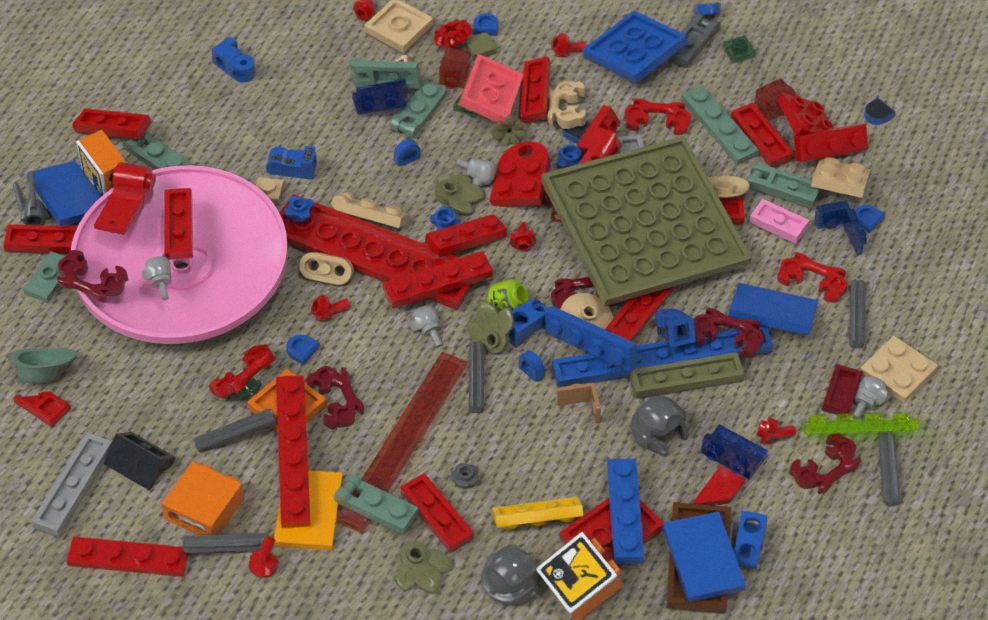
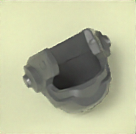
(658, 417)
(510, 576)

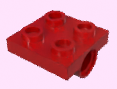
(803, 114)

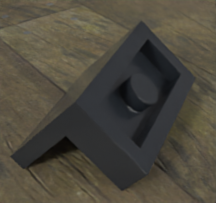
(137, 459)

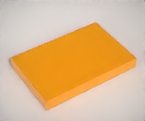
(322, 515)

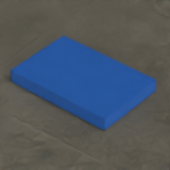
(65, 192)
(774, 308)
(703, 557)

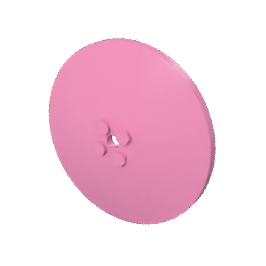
(233, 269)

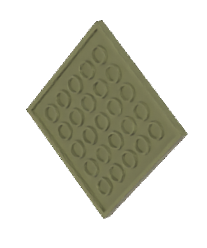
(645, 220)

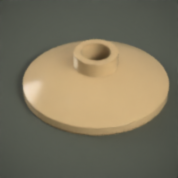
(729, 186)
(590, 303)

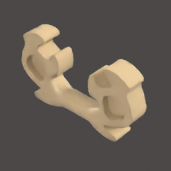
(571, 116)

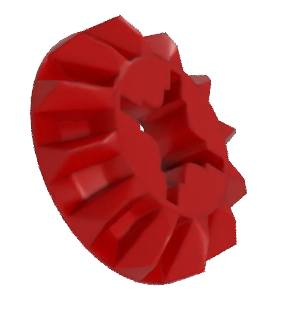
(452, 33)

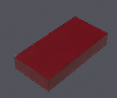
(842, 390)

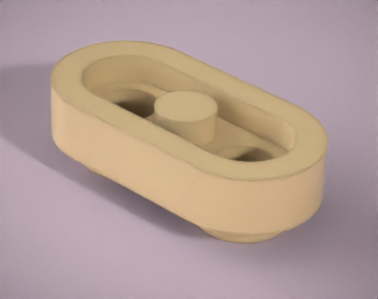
(327, 268)

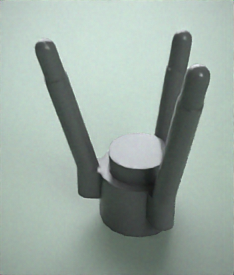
(34, 211)

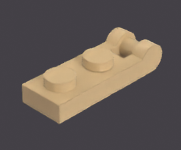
(370, 210)

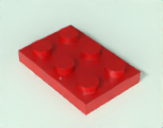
(598, 525)

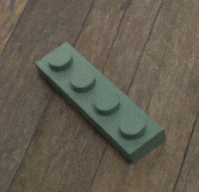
(720, 125)

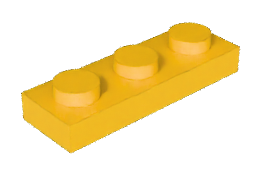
(537, 512)

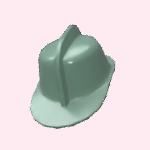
(38, 365)

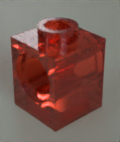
(455, 68)
(767, 97)

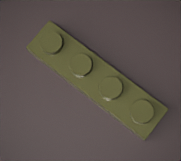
(686, 375)

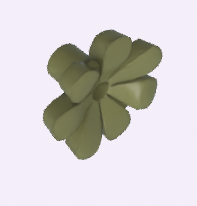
(509, 131)

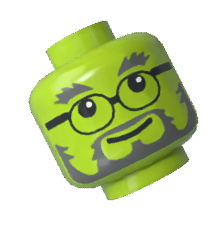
(507, 294)

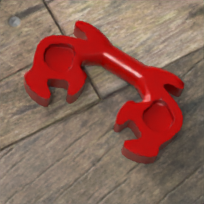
(676, 114)
(794, 268)
(255, 360)

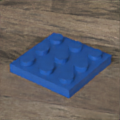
(635, 46)

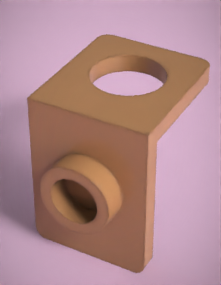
(580, 393)

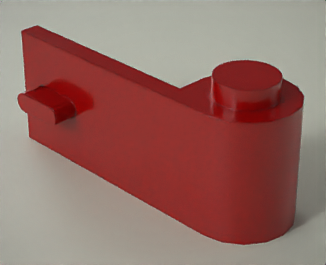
(130, 187)

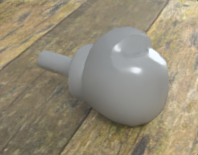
(481, 171)
(159, 272)
(426, 320)
(869, 394)

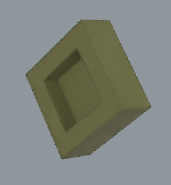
(481, 45)

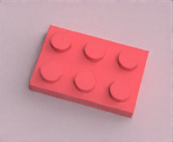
(491, 89)

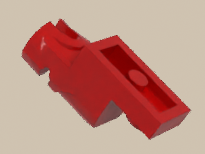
(600, 138)

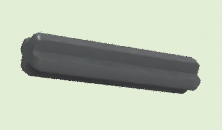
(857, 313)
(476, 377)
(235, 430)
(889, 468)
(223, 542)

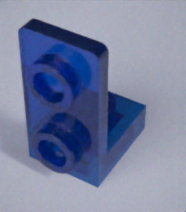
(839, 213)

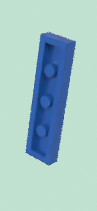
(591, 338)
(625, 511)

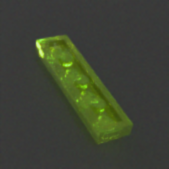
(848, 424)

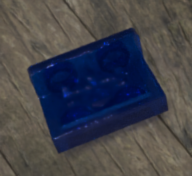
(380, 96)
(733, 451)

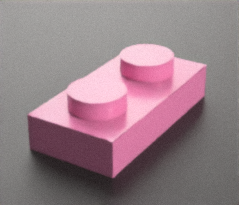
(779, 221)

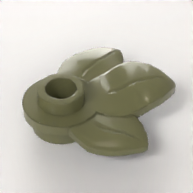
(459, 193)
(490, 324)
(423, 571)

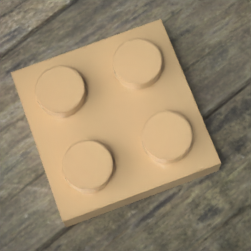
(398, 25)
(840, 177)
(899, 368)

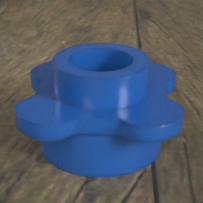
(566, 152)
(298, 208)
(444, 214)

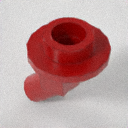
(364, 9)
(562, 46)
(523, 238)
(324, 309)
(768, 430)
(264, 562)

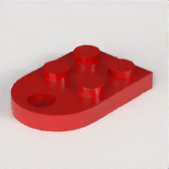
(519, 176)

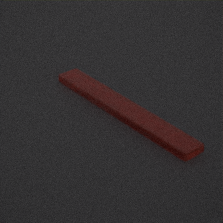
(407, 432)

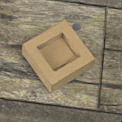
(272, 188)

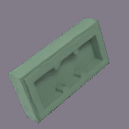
(44, 281)

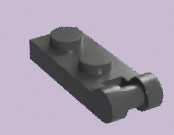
(698, 34)

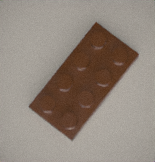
(675, 594)

